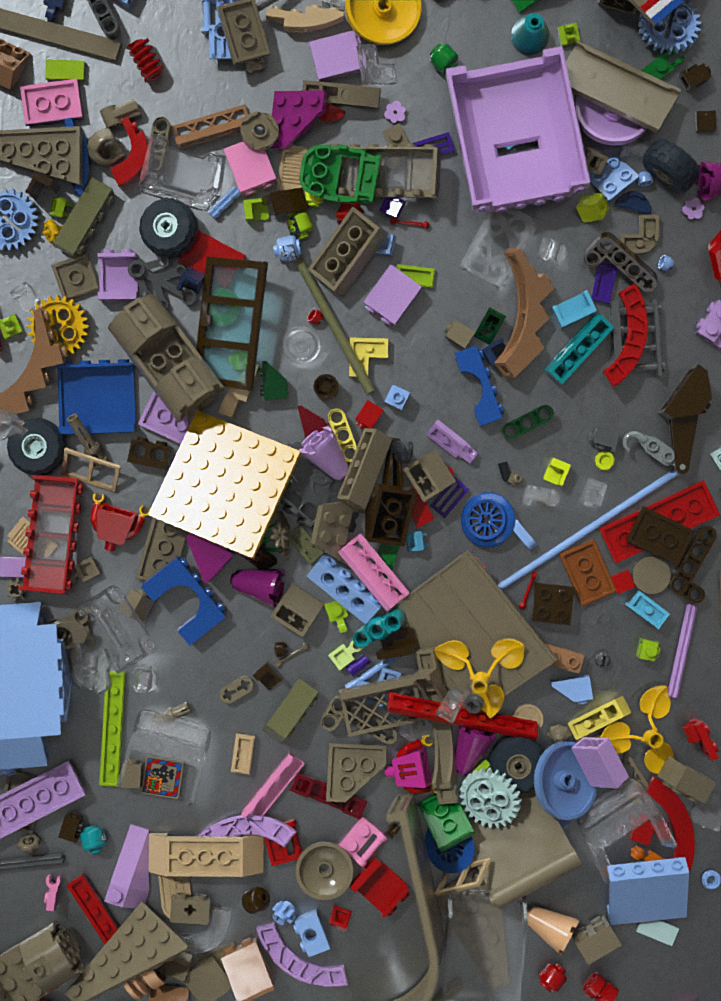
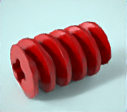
(145, 59)

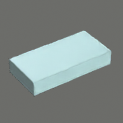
(658, 930)

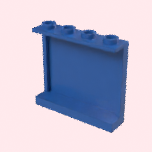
(99, 395)

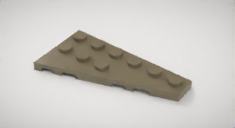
(45, 150)

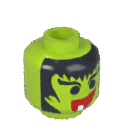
(299, 224)

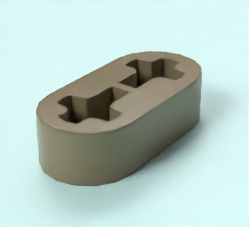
(239, 693)

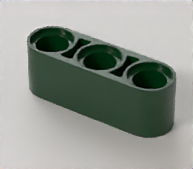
(536, 422)

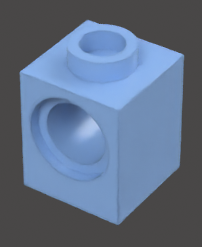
(397, 397)

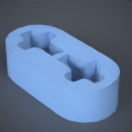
(523, 535)

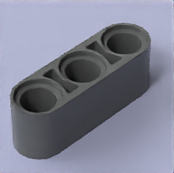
(105, 19)

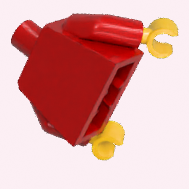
(115, 523)

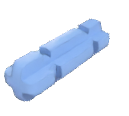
(224, 202)

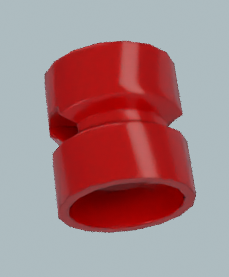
(597, 988)

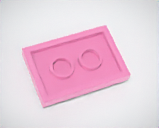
(51, 102)

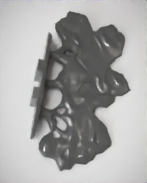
(312, 488)

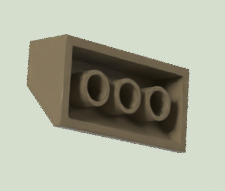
(348, 251)

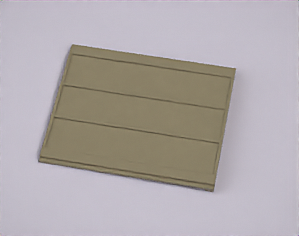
(471, 608)

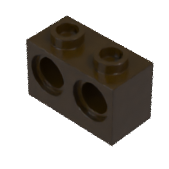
(148, 458)

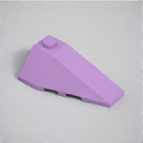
(131, 874)

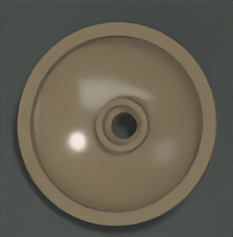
(320, 883)

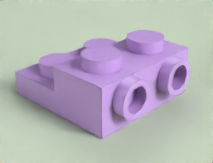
(710, 327)

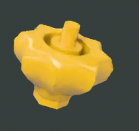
(51, 230)

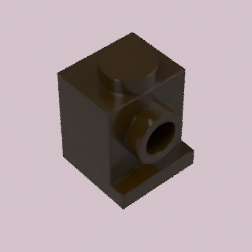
(695, 76)
(71, 826)

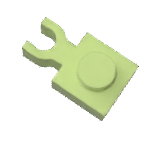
(343, 656)

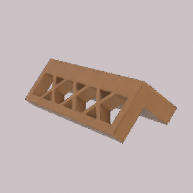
(212, 131)

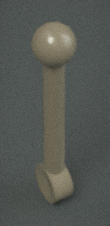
(305, 646)

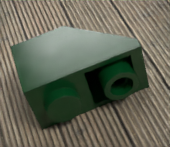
(274, 384)

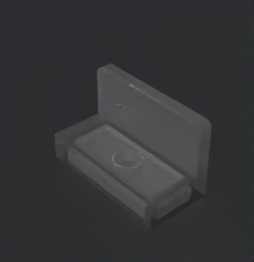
(453, 703)

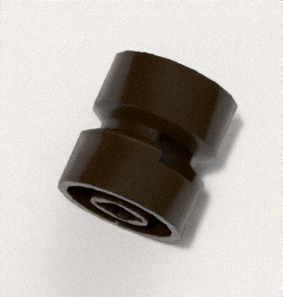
(326, 387)

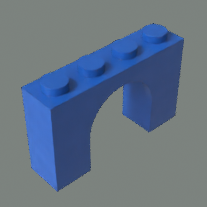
(178, 573)

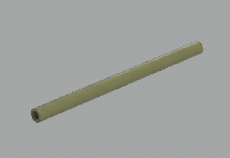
(334, 326)

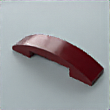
(316, 789)

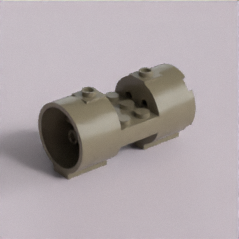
(165, 357)
(39, 964)

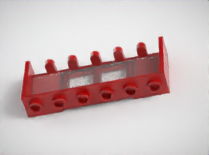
(52, 535)

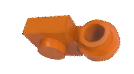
(638, 854)

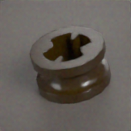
(392, 829)

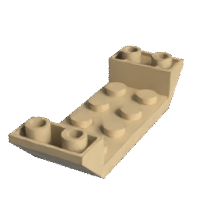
(206, 855)

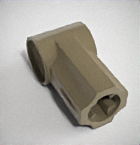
(114, 114)

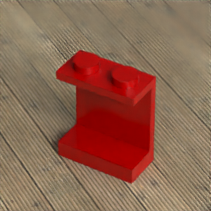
(381, 886)

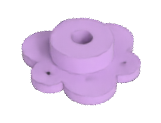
(395, 107)
(698, 208)

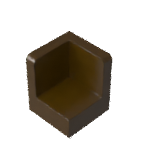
(267, 676)

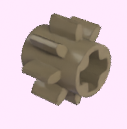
(11, 588)

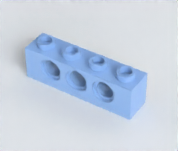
(336, 588)

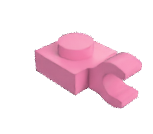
(51, 897)

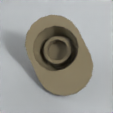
(71, 633)

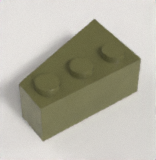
(291, 711)

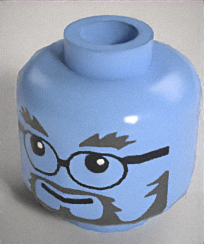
(288, 248)

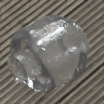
(143, 678)

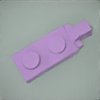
(451, 442)

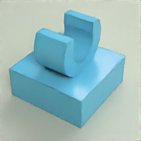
(415, 541)

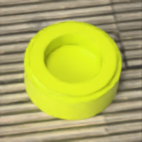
(604, 460)

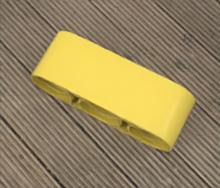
(343, 425)

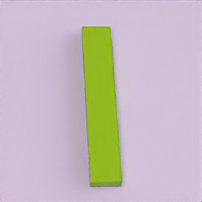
(112, 730)

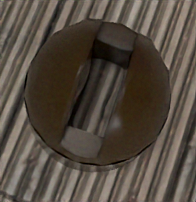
(279, 649)

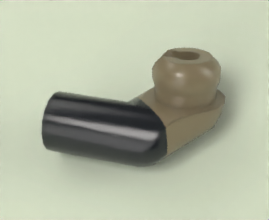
(508, 476)

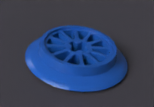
(503, 532)
(445, 863)

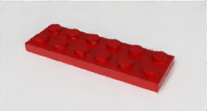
(688, 507)

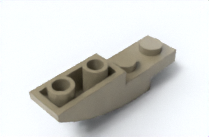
(346, 93)

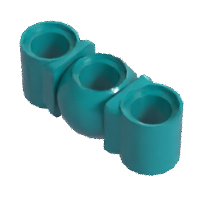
(373, 633)

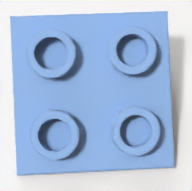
(613, 178)

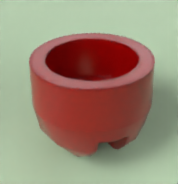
(314, 317)

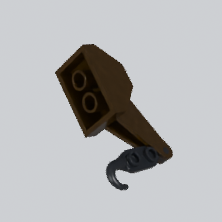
(391, 505)

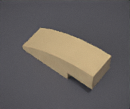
(232, 399)

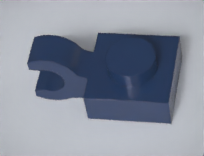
(51, 11)

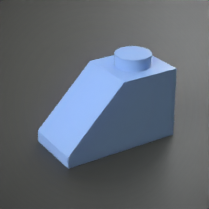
(575, 688)

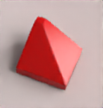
(340, 918)

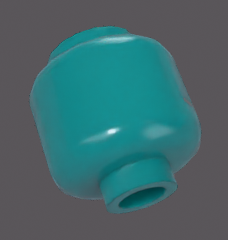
(93, 839)

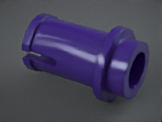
(358, 665)

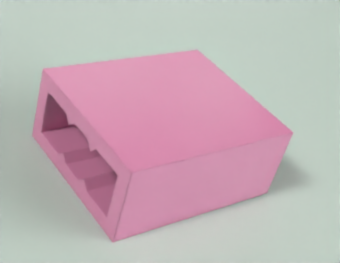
(250, 168)

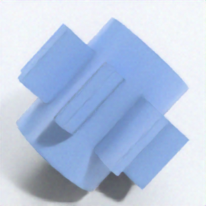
(283, 913)

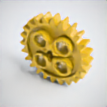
(74, 321)

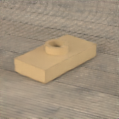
(243, 753)

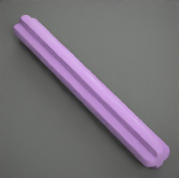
(682, 650)

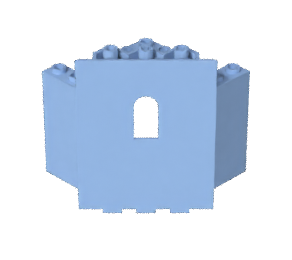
(32, 685)

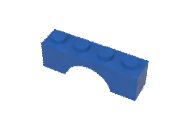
(470, 362)

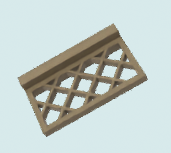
(371, 690)

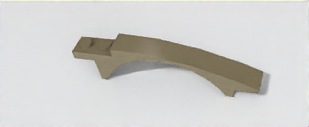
(430, 683)

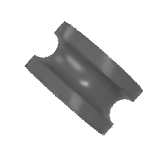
(473, 700)

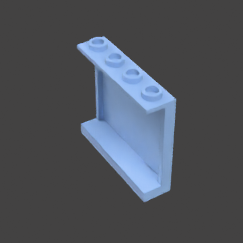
(648, 891)

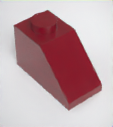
(311, 421)

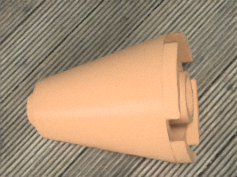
(552, 927)

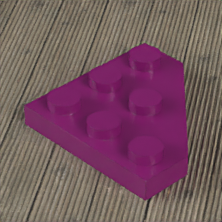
(295, 113)

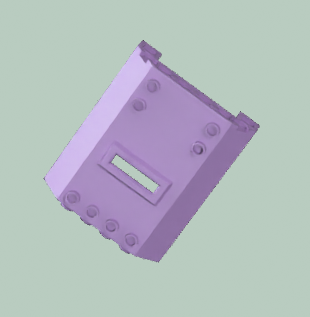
(515, 107)

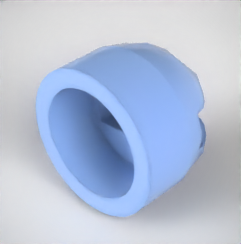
(644, 179)
(666, 263)

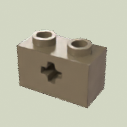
(180, 911)

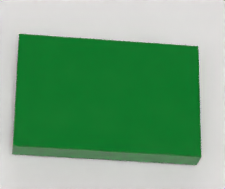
(446, 822)

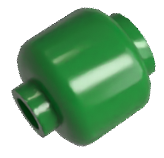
(443, 57)

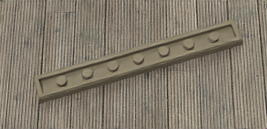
(59, 35)

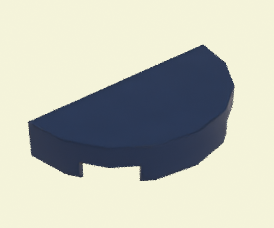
(634, 202)

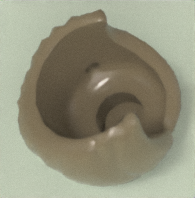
(104, 147)

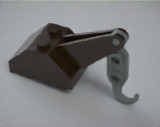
(682, 411)

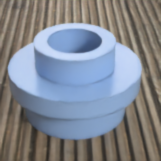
(716, 882)

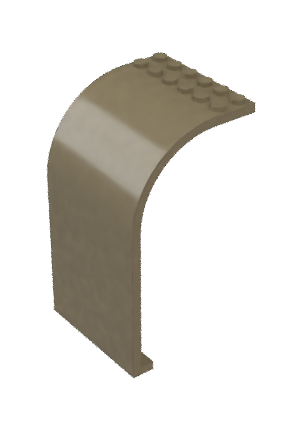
(406, 811)

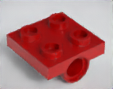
(699, 732)

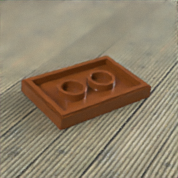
(587, 572)

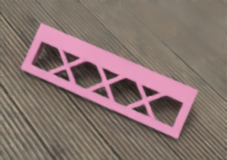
(371, 573)
(274, 785)

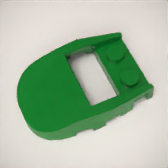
(322, 169)

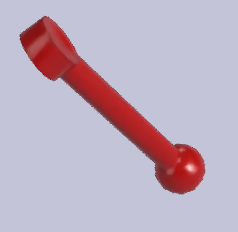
(393, 221)
(522, 605)

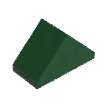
(489, 325)

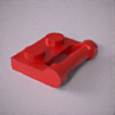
(280, 854)

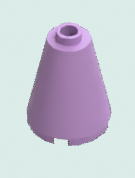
(325, 453)

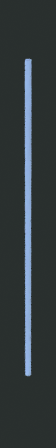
(547, 556)

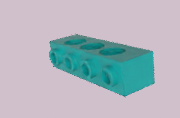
(579, 348)

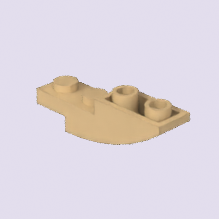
(313, 20)

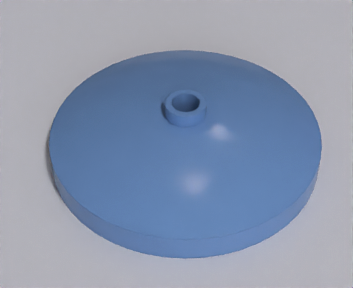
(562, 783)

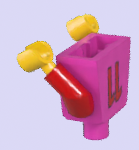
(412, 768)

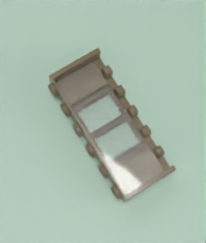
(402, 172)

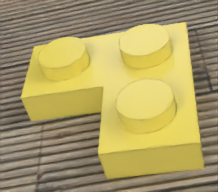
(368, 348)

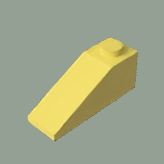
(599, 717)

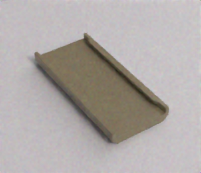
(620, 87)

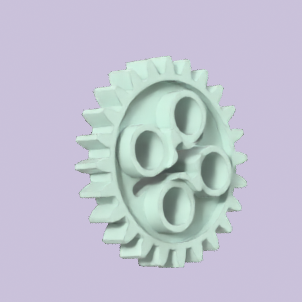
(490, 797)

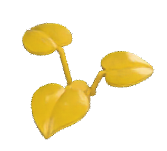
(507, 651)
(656, 704)

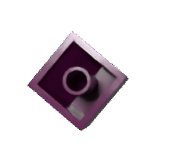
(208, 556)

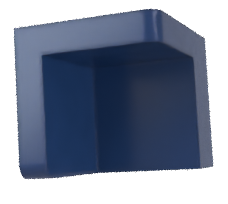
(191, 280)
(493, 351)

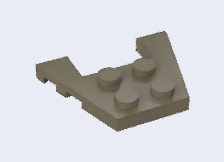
(332, 528)

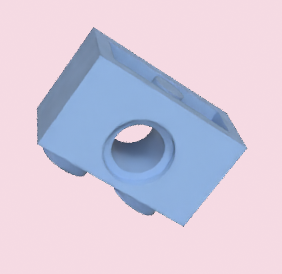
(311, 921)

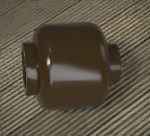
(255, 900)

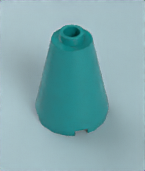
(530, 34)

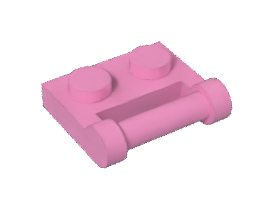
(358, 837)

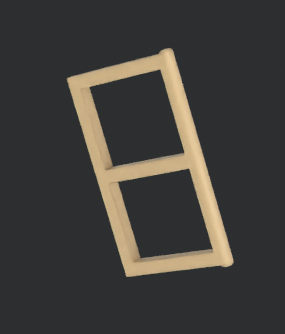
(88, 479)
(459, 887)

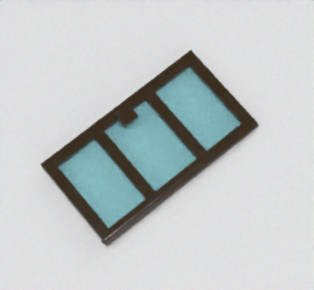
(232, 319)

